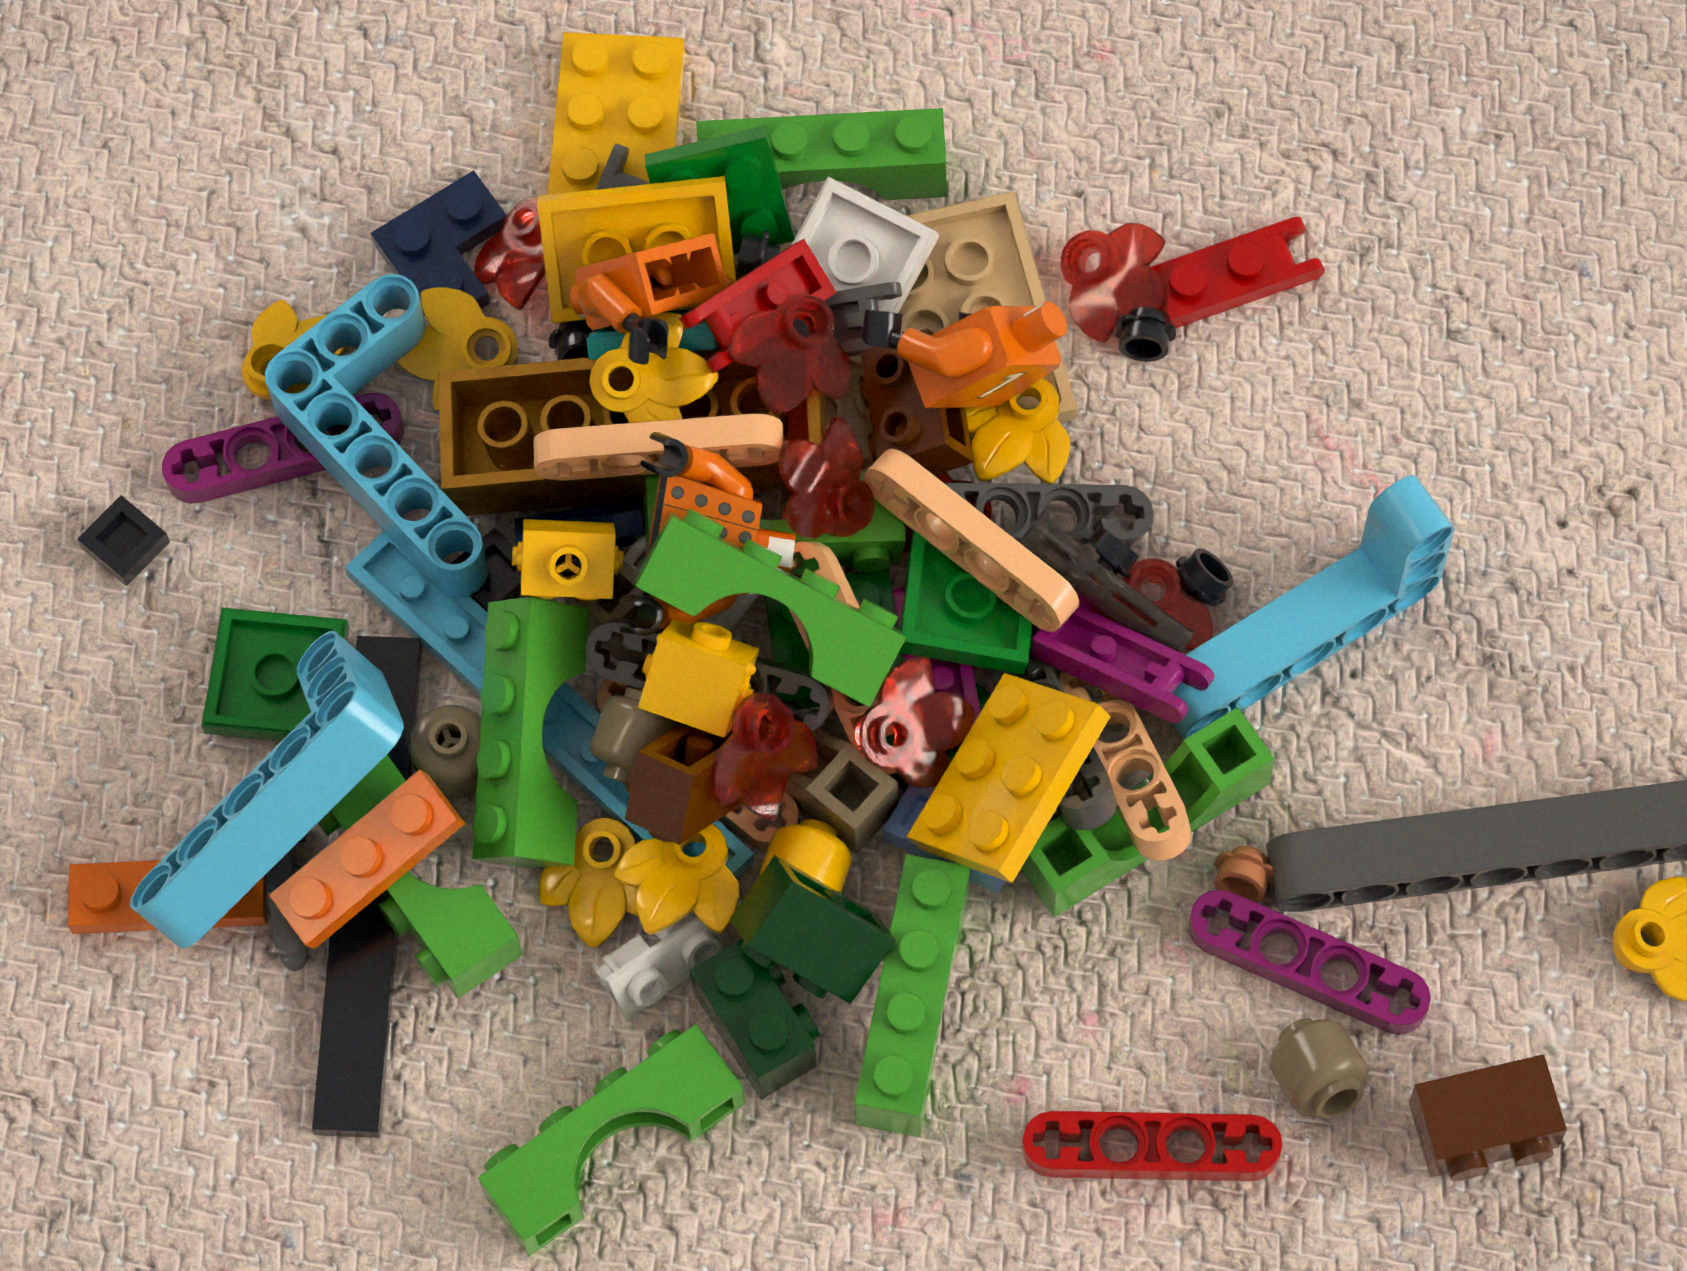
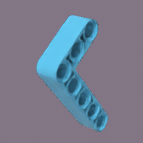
(365, 443)
(1391, 570)
(281, 799)

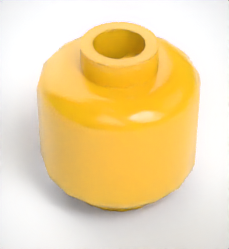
(813, 849)

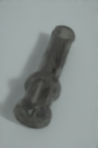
(1082, 561)

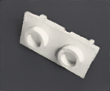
(644, 974)

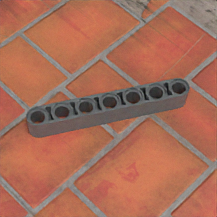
(1479, 847)

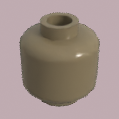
(624, 731)
(447, 748)
(1319, 1068)

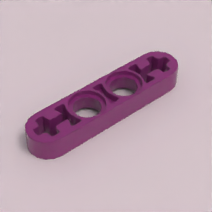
(283, 464)
(1314, 951)

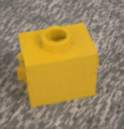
(548, 540)
(698, 676)

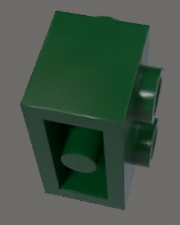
(811, 931)
(755, 1019)

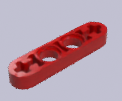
(1151, 1134)

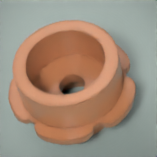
(1244, 872)

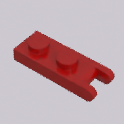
(1234, 273)
(760, 290)

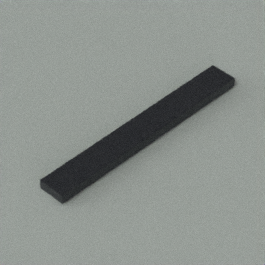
(364, 953)

